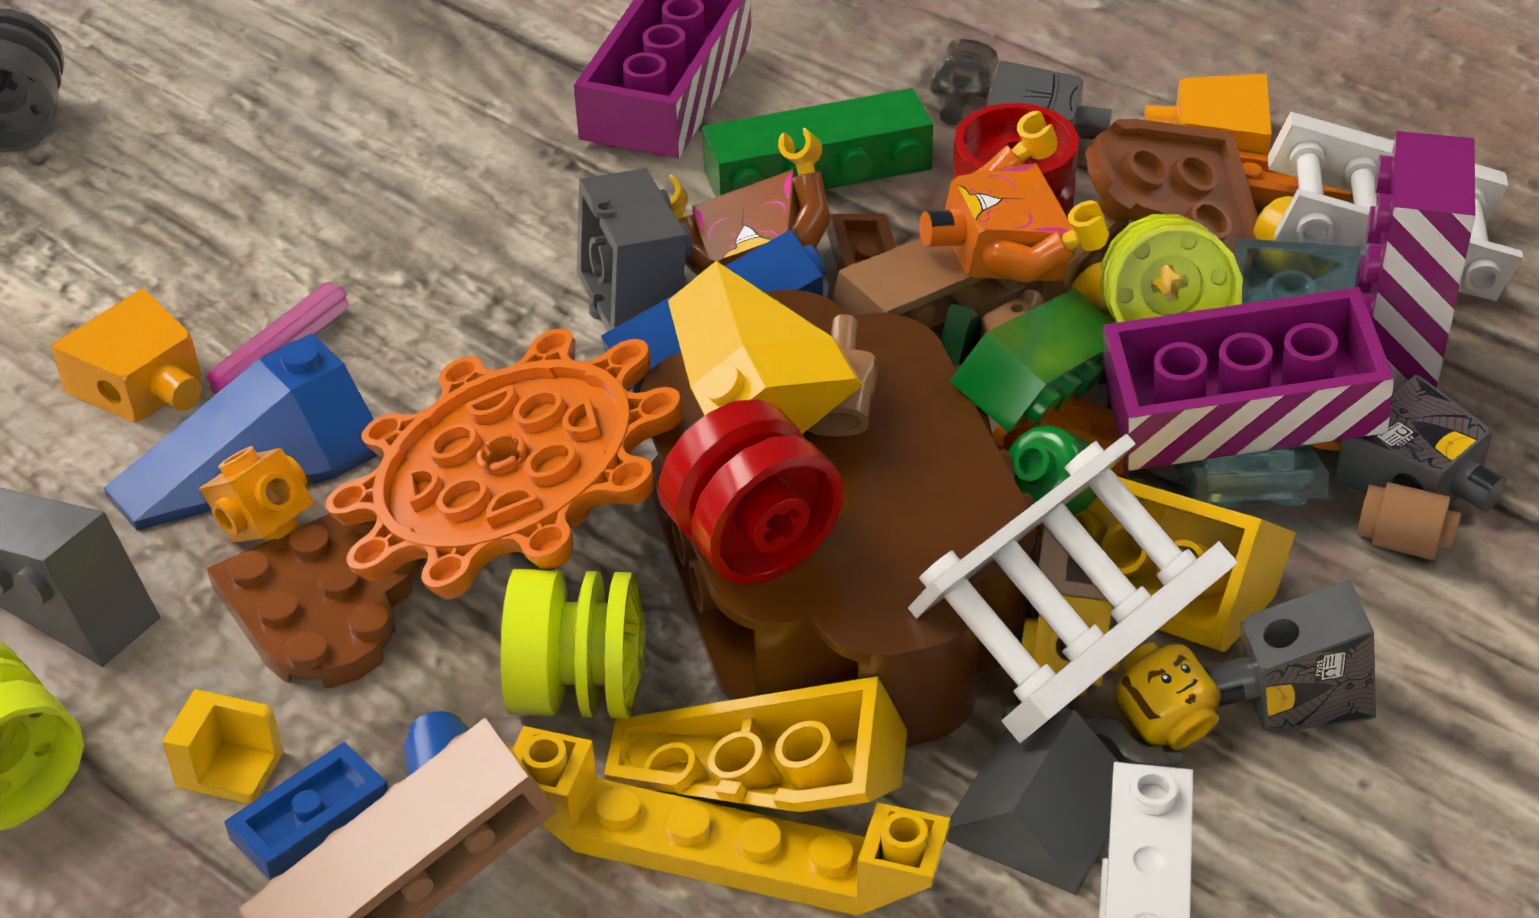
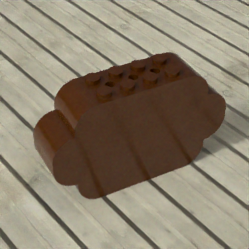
(912, 492)

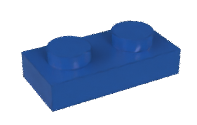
(305, 810)

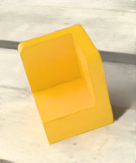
(223, 746)

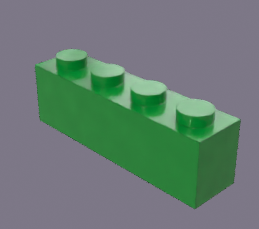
(858, 137)
(1036, 361)

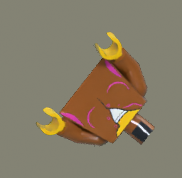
(757, 213)

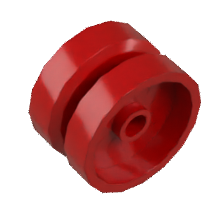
(995, 126)
(750, 491)

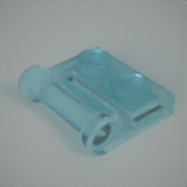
(1274, 475)

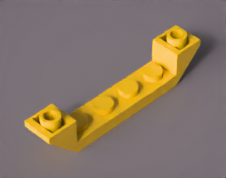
(729, 843)

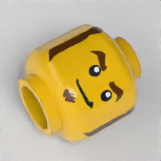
(1168, 695)

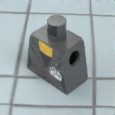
(1427, 447)
(1305, 662)

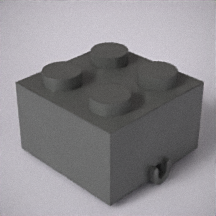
(628, 245)

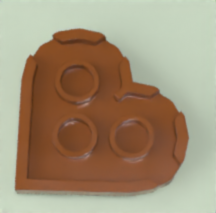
(1172, 170)
(307, 604)

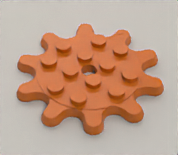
(505, 462)

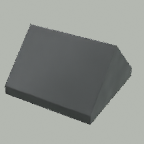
(1041, 803)

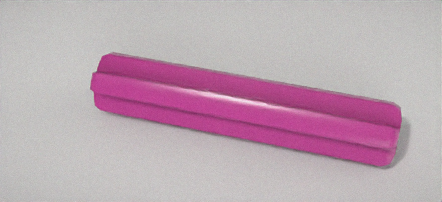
(304, 318)

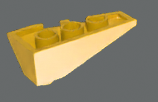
(753, 347)
(1245, 589)
(769, 749)

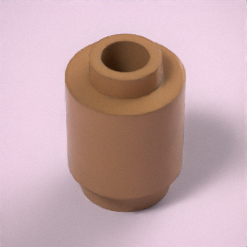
(1408, 520)

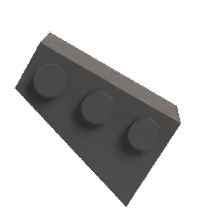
(70, 576)

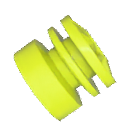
(1138, 252)
(565, 643)
(37, 743)

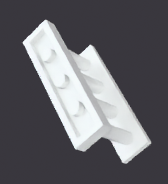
(1348, 161)
(1087, 648)
(1148, 844)

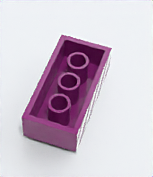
(661, 73)
(1418, 249)
(1247, 378)

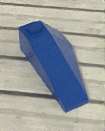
(286, 400)

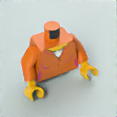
(1008, 219)

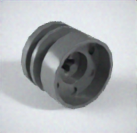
(28, 80)

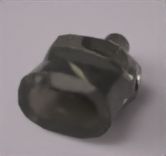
(964, 77)

